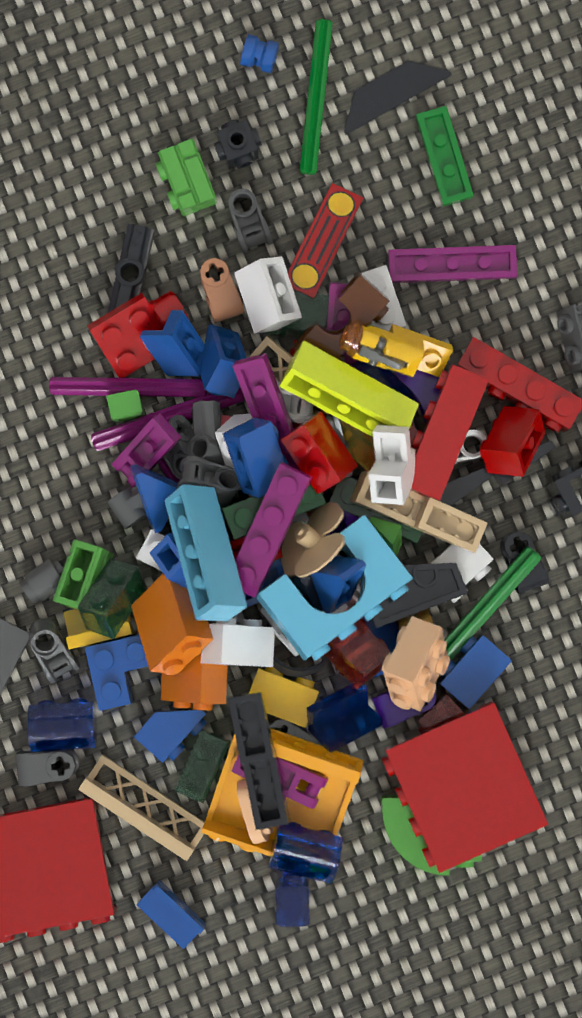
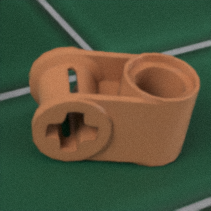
(221, 296)

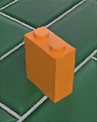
(169, 627)
(196, 685)

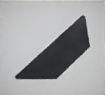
(390, 91)

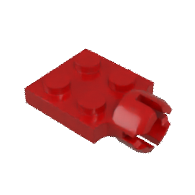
(121, 329)

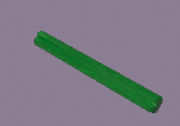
(316, 97)
(491, 600)

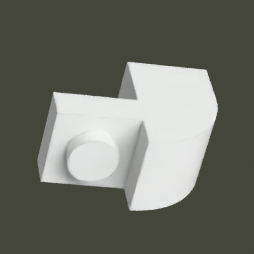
(394, 465)

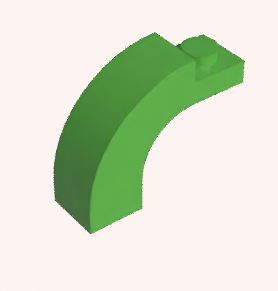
(402, 837)

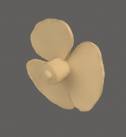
(307, 547)

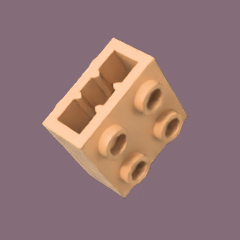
(415, 664)

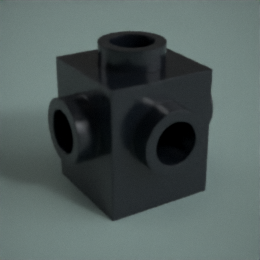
(237, 155)

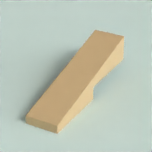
(426, 516)

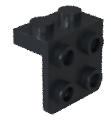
(563, 498)

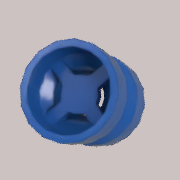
(259, 53)

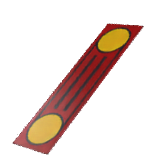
(323, 240)

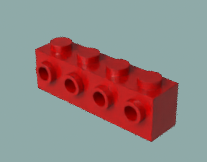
(521, 385)
(446, 429)

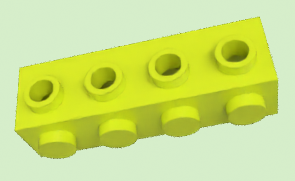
(348, 391)

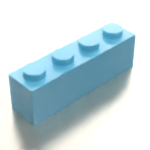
(205, 553)

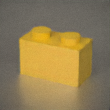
(284, 696)

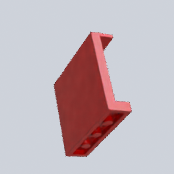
(464, 788)
(52, 869)

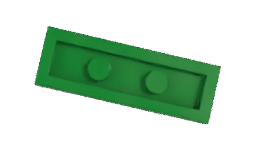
(444, 156)

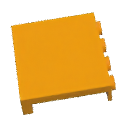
(225, 815)

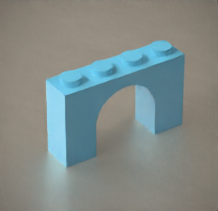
(311, 629)

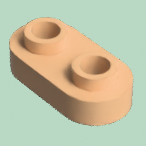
(256, 836)

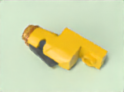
(396, 349)

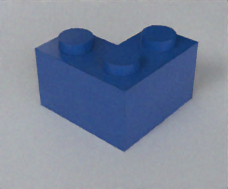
(109, 669)

